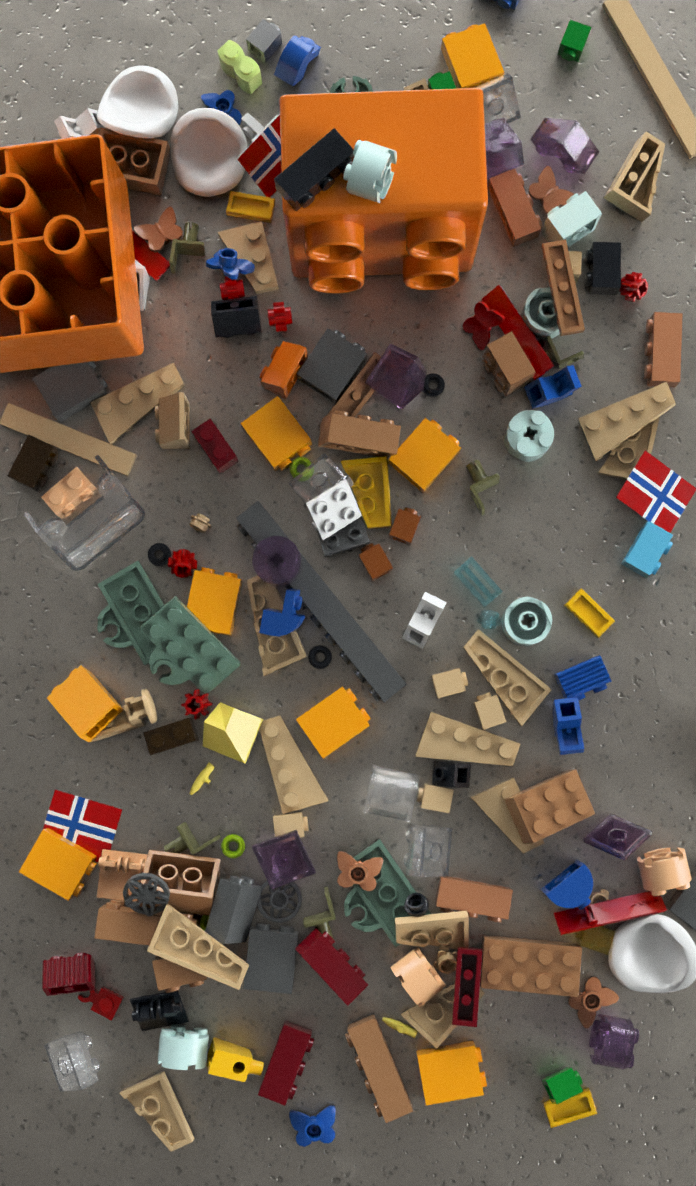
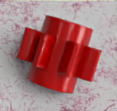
(633, 286)
(232, 289)
(279, 316)
(182, 563)
(193, 709)

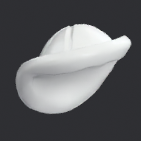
(139, 103)
(207, 151)
(653, 955)

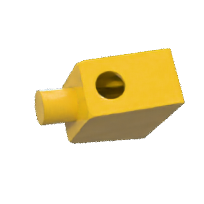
(223, 1060)

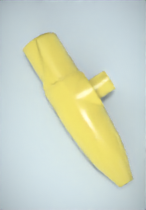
(202, 778)
(400, 1027)

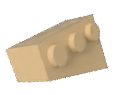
(637, 178)

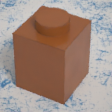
(405, 526)
(375, 561)

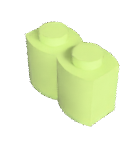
(240, 67)

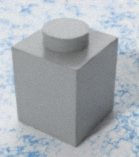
(264, 40)

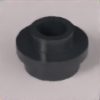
(436, 379)
(166, 554)
(312, 657)
(416, 904)

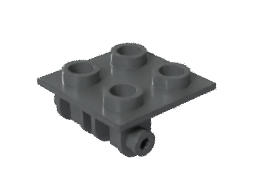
(349, 537)

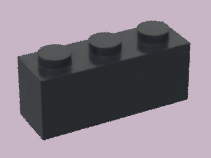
(314, 170)

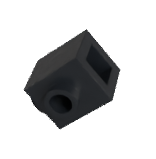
(446, 774)

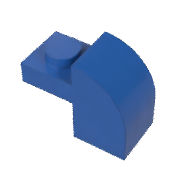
(295, 59)
(553, 388)
(284, 621)
(567, 725)

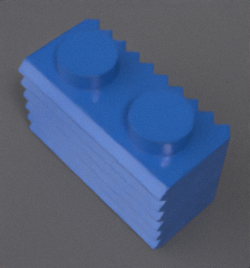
(583, 678)

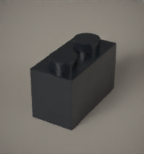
(604, 268)
(236, 317)

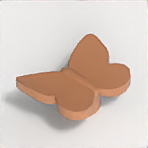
(547, 191)
(161, 232)
(358, 872)
(592, 1000)

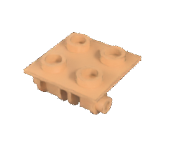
(115, 870)

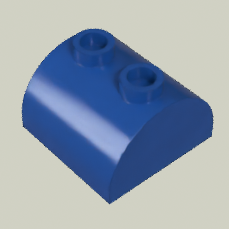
(571, 887)

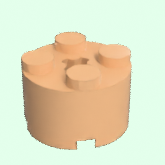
(664, 870)
(418, 977)

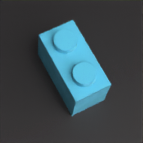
(647, 549)

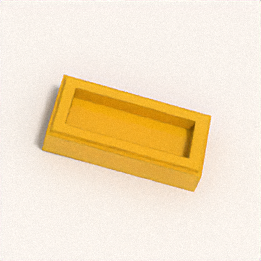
(250, 206)
(589, 613)
(570, 1109)

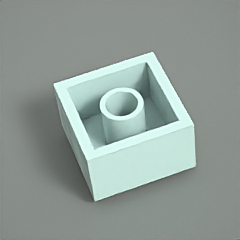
(572, 220)

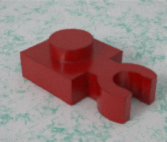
(104, 1002)

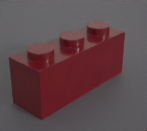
(332, 965)
(467, 986)
(286, 1063)

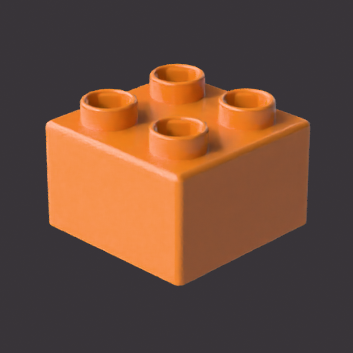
(434, 203)
(65, 256)

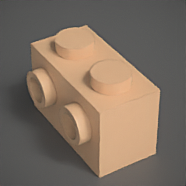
(69, 493)

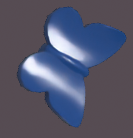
(224, 103)
(227, 261)
(314, 1127)

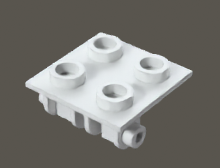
(333, 509)

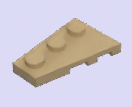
(160, 1108)

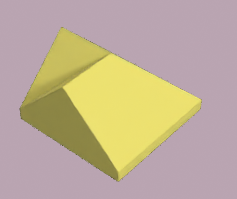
(231, 732)

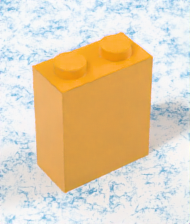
(471, 57)
(277, 434)
(425, 454)
(215, 599)
(84, 703)
(334, 721)
(58, 864)
(451, 1072)

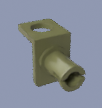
(187, 246)
(553, 355)
(482, 483)
(187, 840)
(322, 919)

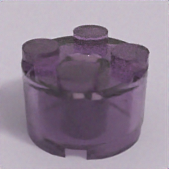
(267, 551)
(613, 1042)

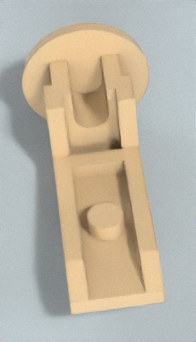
(131, 716)

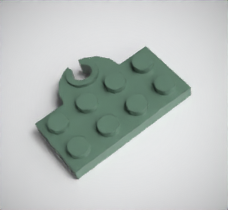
(131, 603)
(187, 648)
(386, 900)

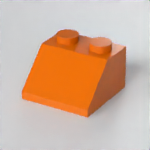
(283, 369)

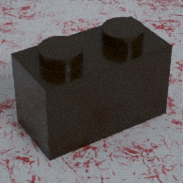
(33, 463)
(170, 736)

